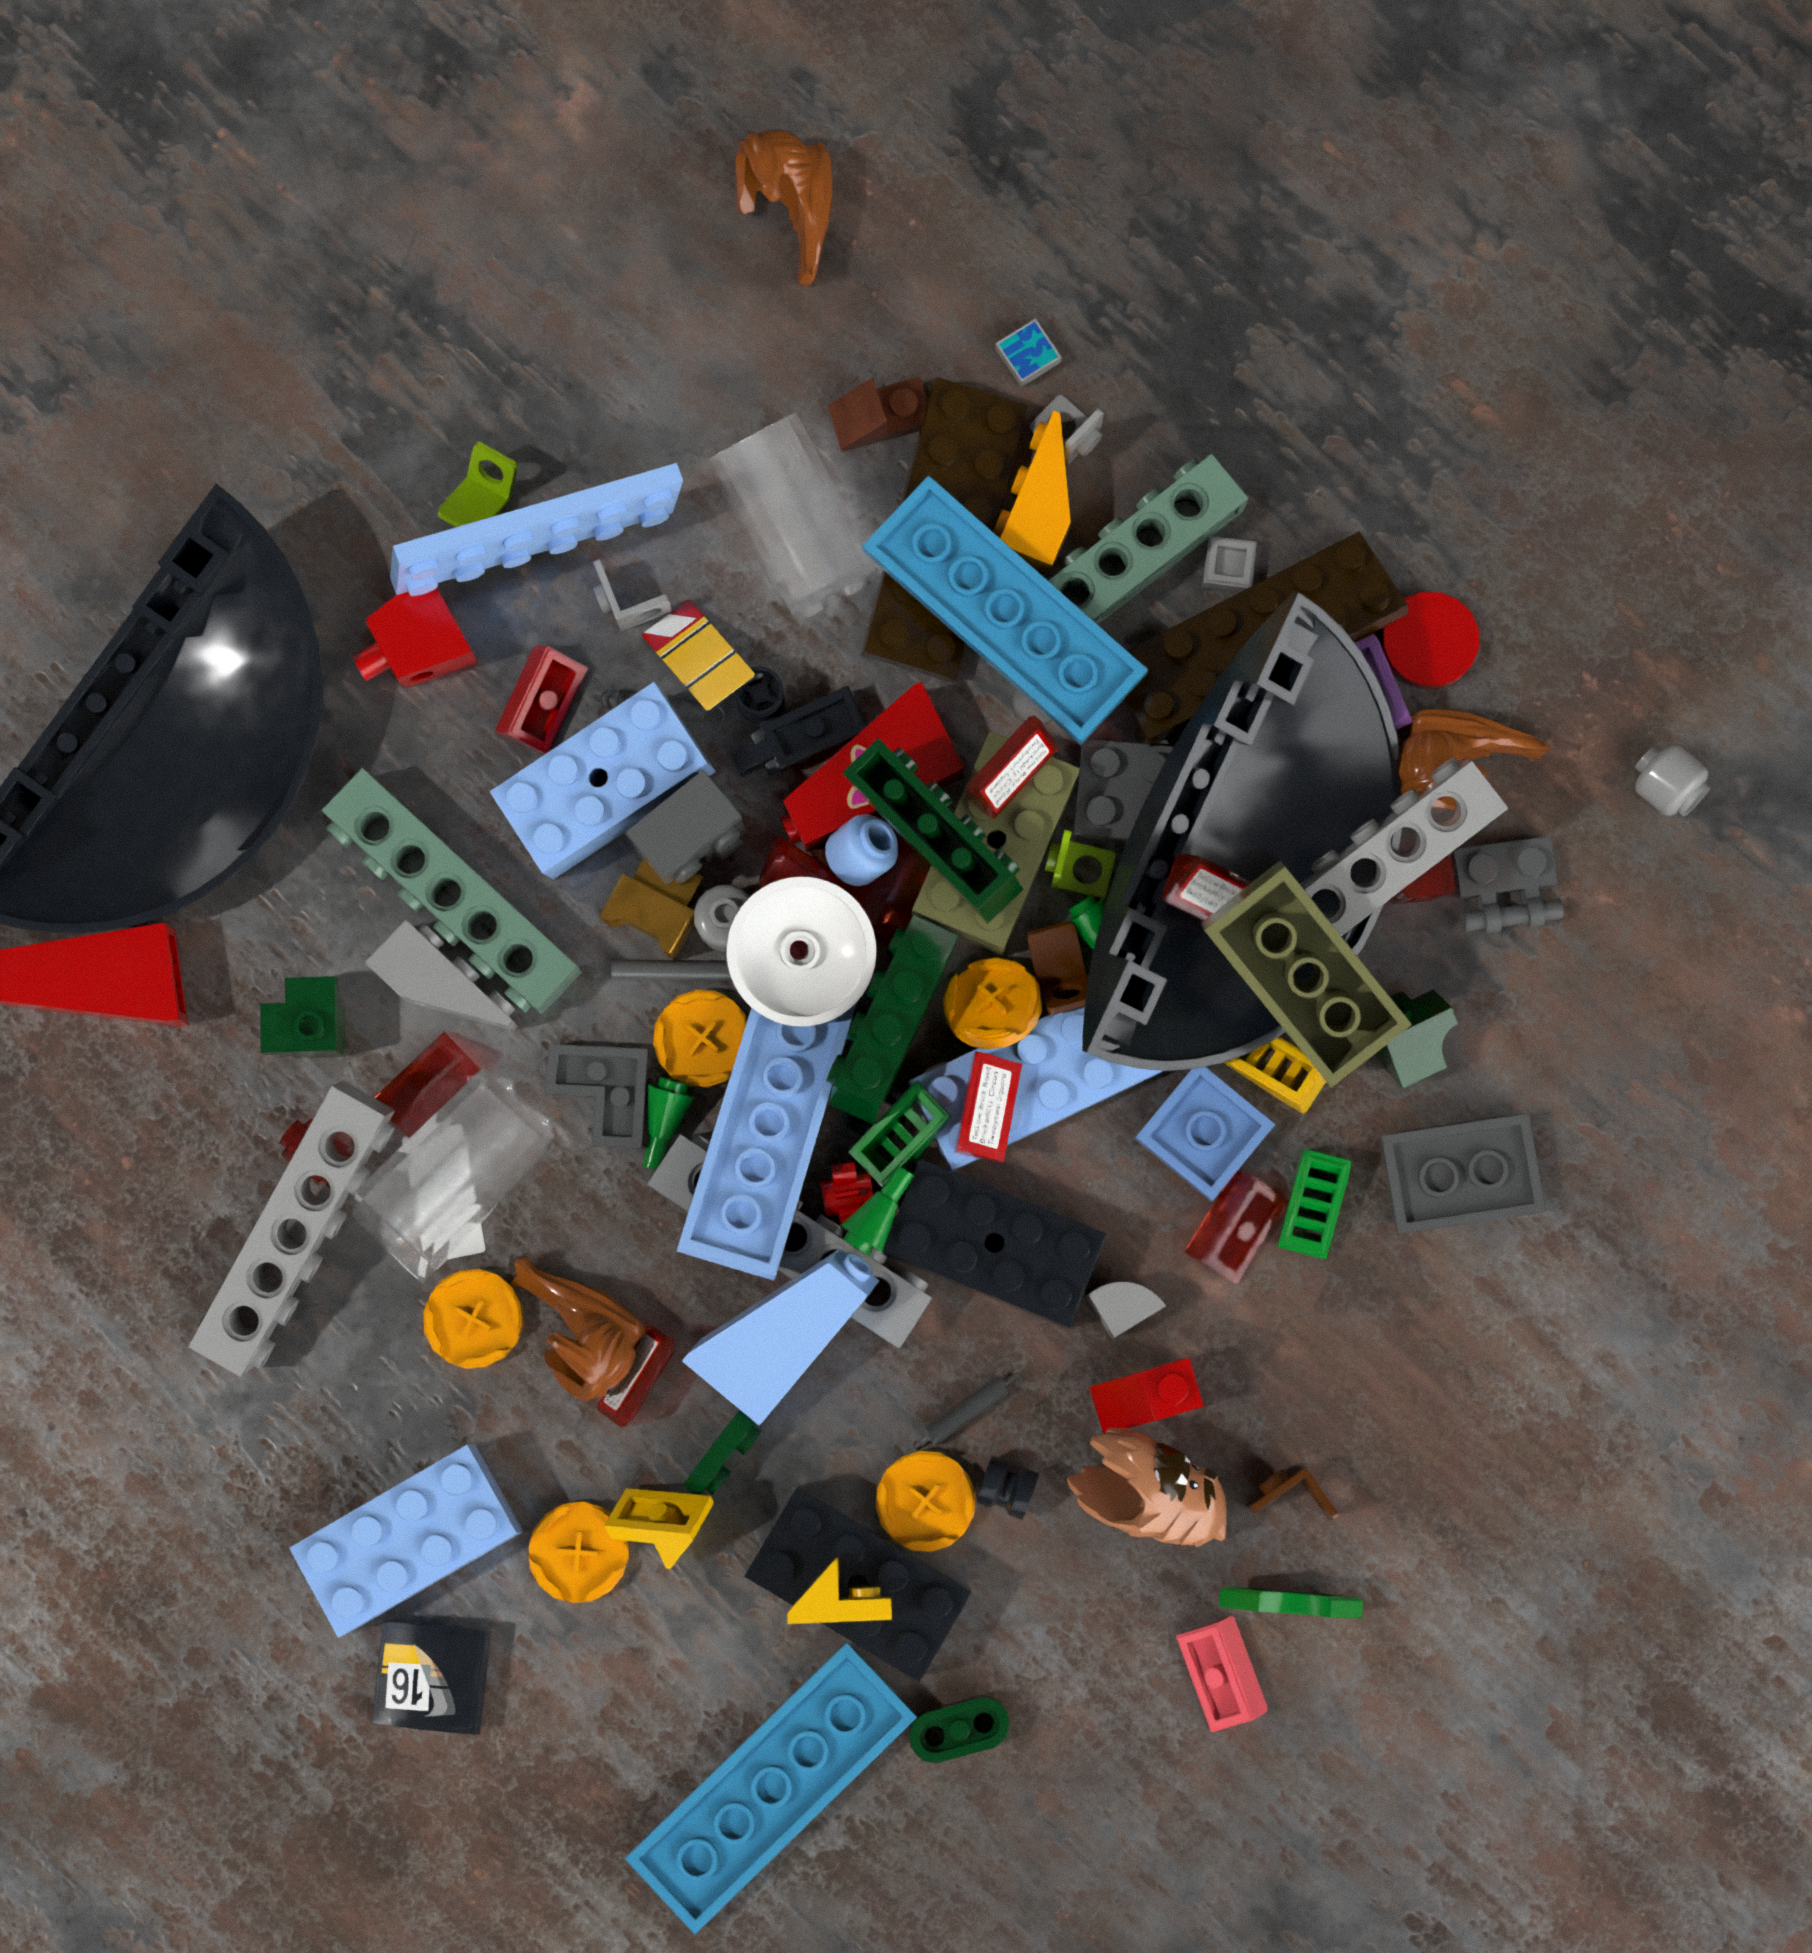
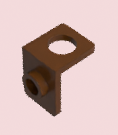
(1058, 965)
(1281, 1482)

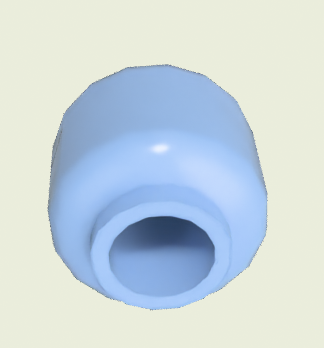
(861, 850)

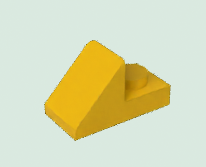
(659, 1518)
(823, 1602)

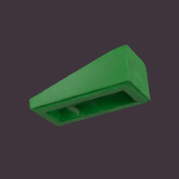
(865, 1149)
(1324, 1162)

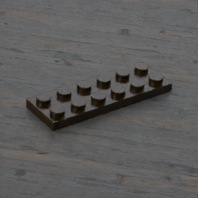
(969, 451)
(1193, 654)

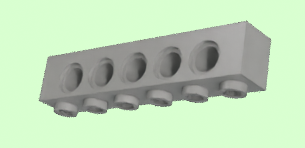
(1475, 808)
(892, 1321)
(222, 1333)

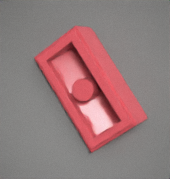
(1222, 1673)

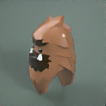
(1151, 1490)

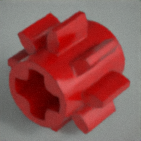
(845, 1191)

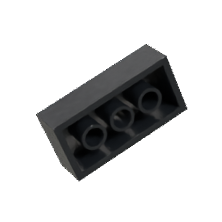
(1043, 1253)
(922, 1598)

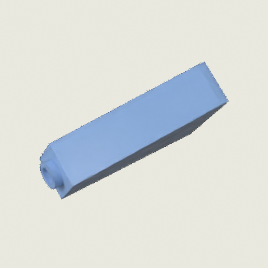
(775, 1340)

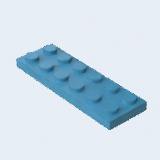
(1004, 610)
(770, 1787)

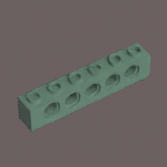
(1204, 484)
(366, 800)

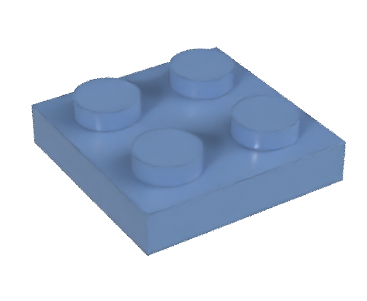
(1204, 1131)

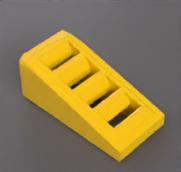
(1282, 1090)

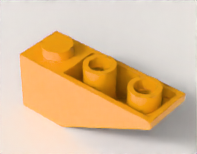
(1041, 511)

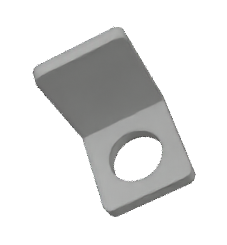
(1087, 429)
(631, 616)

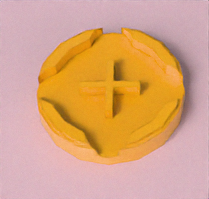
(992, 1003)
(699, 1037)
(473, 1318)
(925, 1501)
(575, 1554)

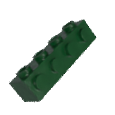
(933, 831)
(893, 1019)

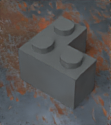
(685, 828)

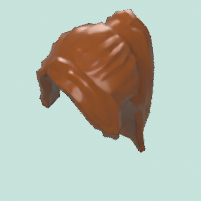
(795, 176)
(1446, 734)
(601, 1329)

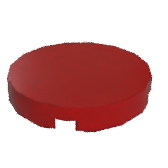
(1432, 642)

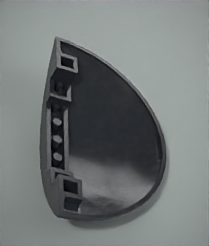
(172, 742)
(1268, 770)

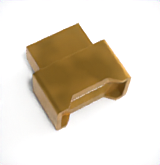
(654, 907)

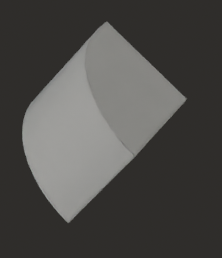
(1123, 1305)

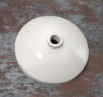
(837, 958)

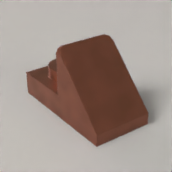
(879, 413)

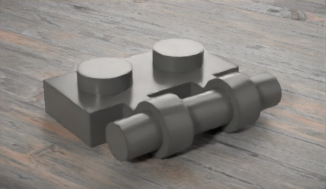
(1505, 869)

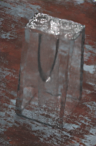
(791, 516)
(451, 1174)

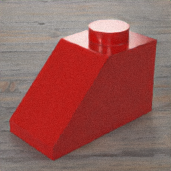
(1146, 1396)

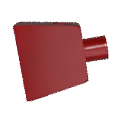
(415, 640)

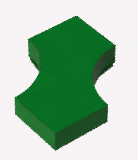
(1291, 1602)

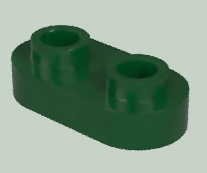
(710, 1471)
(960, 1733)

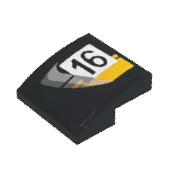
(431, 1677)

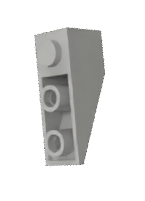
(426, 978)

